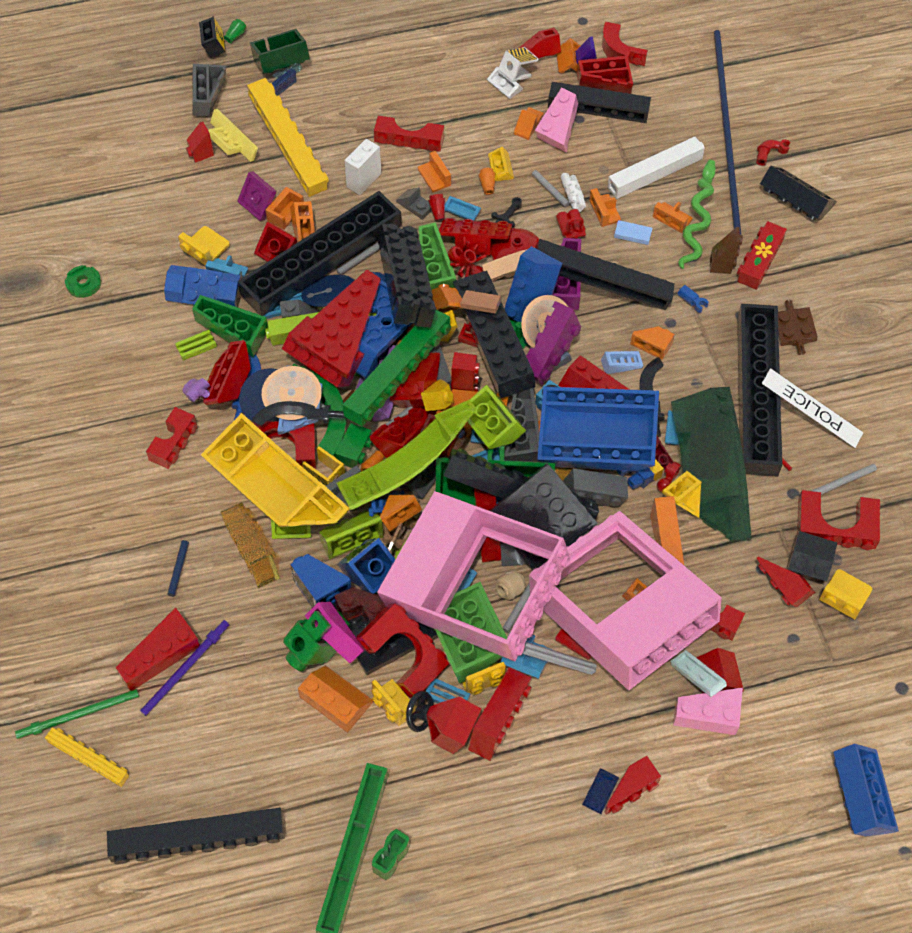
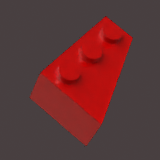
(606, 74)
(465, 372)

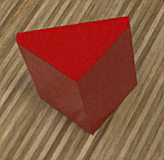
(273, 242)
(724, 665)

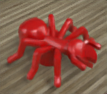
(465, 259)

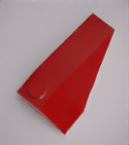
(400, 432)

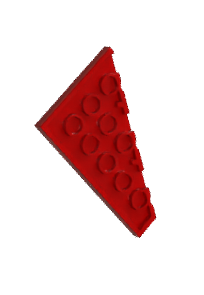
(339, 327)

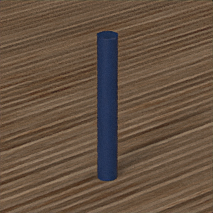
(178, 568)

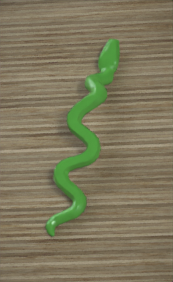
(705, 184)

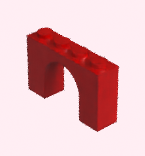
(303, 439)
(863, 534)
(428, 659)

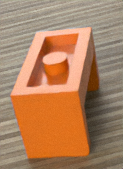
(279, 210)

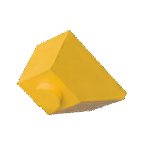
(437, 396)

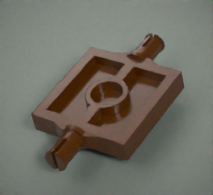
(796, 327)

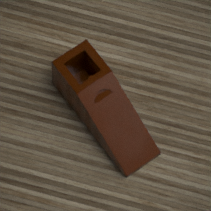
(724, 253)

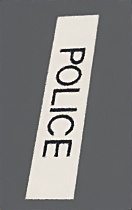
(812, 408)

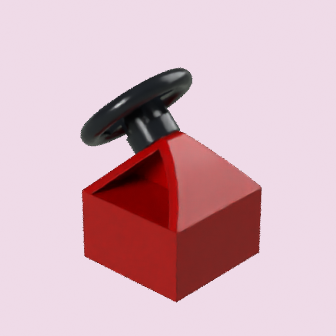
(447, 721)

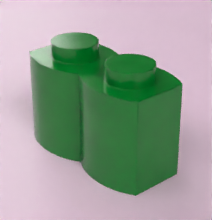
(387, 858)

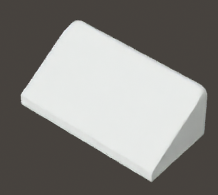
(504, 84)

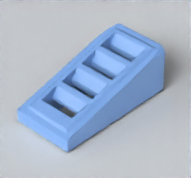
(610, 364)

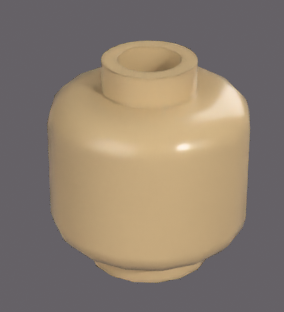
(510, 585)

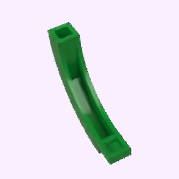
(336, 426)

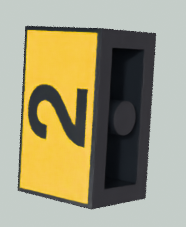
(212, 37)

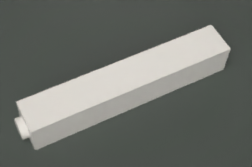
(655, 167)

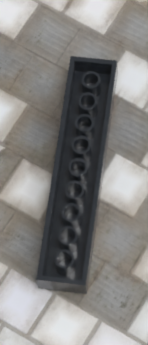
(318, 253)
(758, 404)

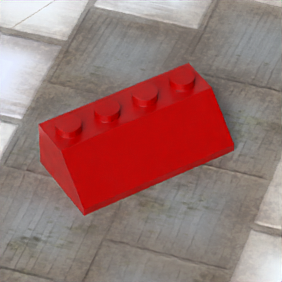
(314, 363)
(587, 375)

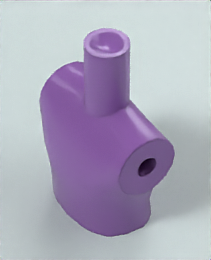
(196, 388)

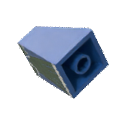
(368, 565)
(318, 580)

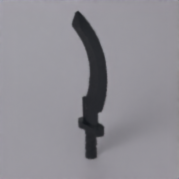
(646, 383)
(298, 408)

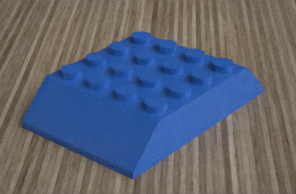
(598, 428)

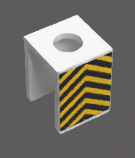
(517, 57)

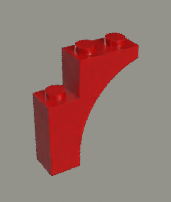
(490, 548)

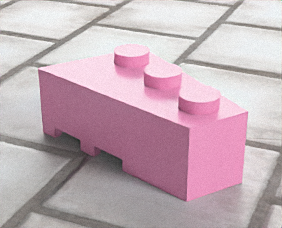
(558, 120)
(709, 713)

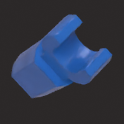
(692, 298)

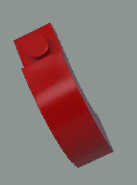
(615, 47)

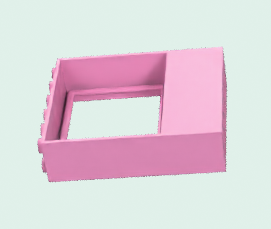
(440, 556)
(651, 624)

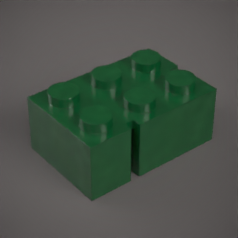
(284, 51)

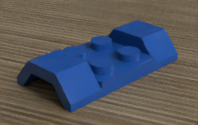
(188, 283)

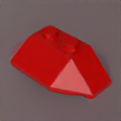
(228, 374)

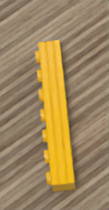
(87, 756)

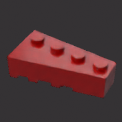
(158, 651)
(499, 713)

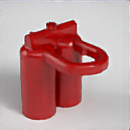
(571, 224)

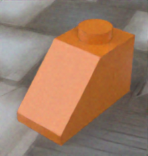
(446, 298)
(653, 341)

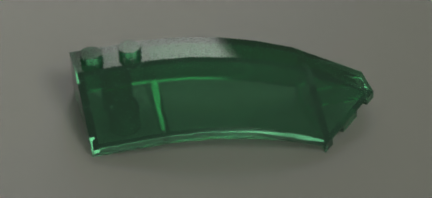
(714, 455)

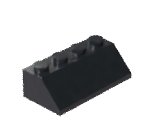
(797, 192)

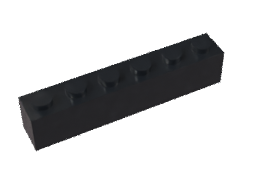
(606, 102)

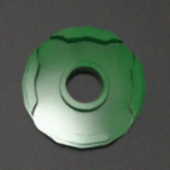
(85, 289)

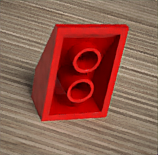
(424, 376)

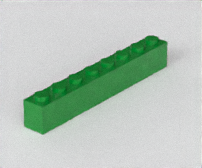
(395, 369)
(352, 850)

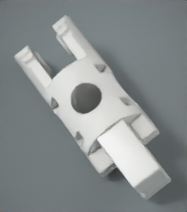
(573, 191)

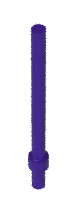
(211, 638)

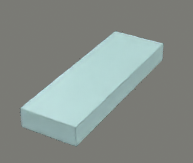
(698, 673)

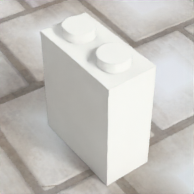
(363, 166)

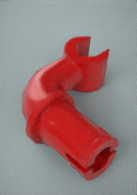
(765, 147)

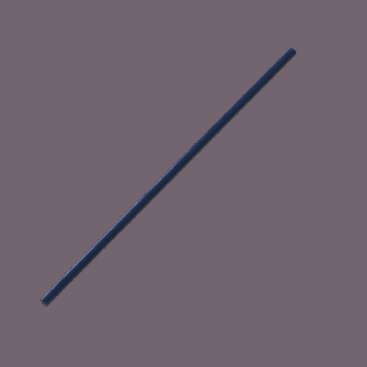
(727, 131)

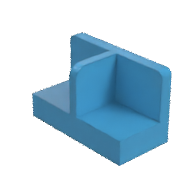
(226, 266)

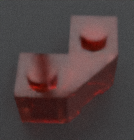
(357, 602)

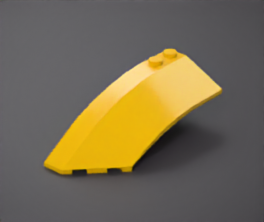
(272, 477)

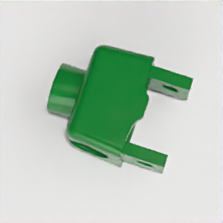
(304, 645)

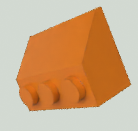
(334, 697)

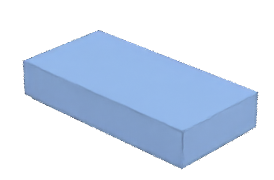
(633, 232)

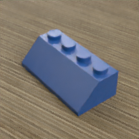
(533, 278)
(865, 791)

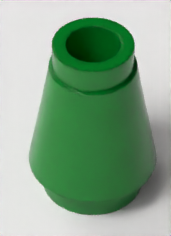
(235, 30)

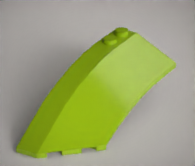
(408, 460)

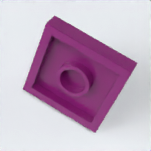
(256, 195)

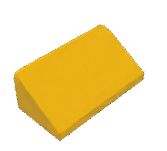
(501, 164)

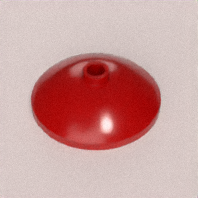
(505, 247)

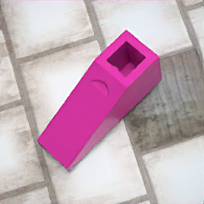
(339, 634)

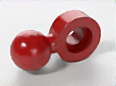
(671, 473)

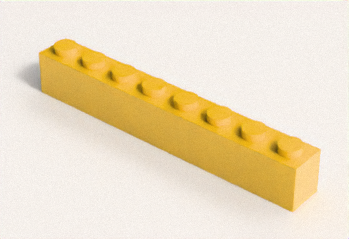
(287, 137)

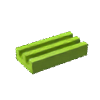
(195, 342)

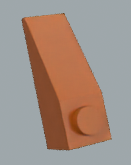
(302, 219)

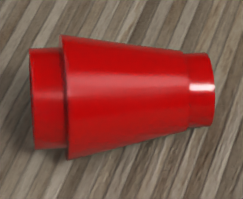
(437, 206)

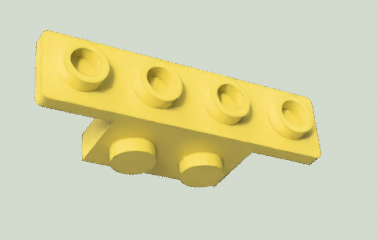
(230, 138)

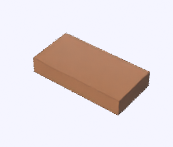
(480, 301)

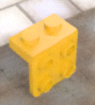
(204, 244)
(846, 593)

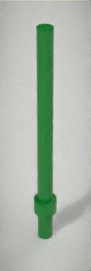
(37, 727)

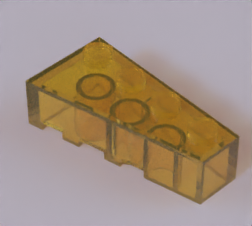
(251, 544)

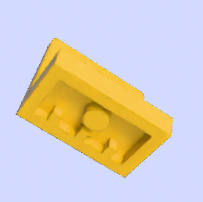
(485, 678)
(392, 700)

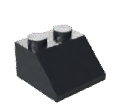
(812, 556)

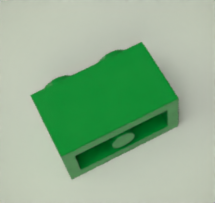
(354, 446)

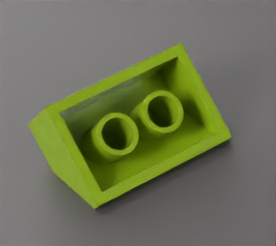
(494, 420)
(350, 534)

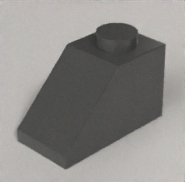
(296, 308)

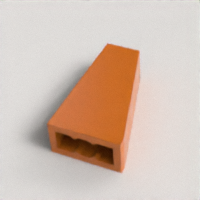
(666, 526)

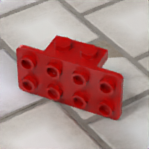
(475, 233)

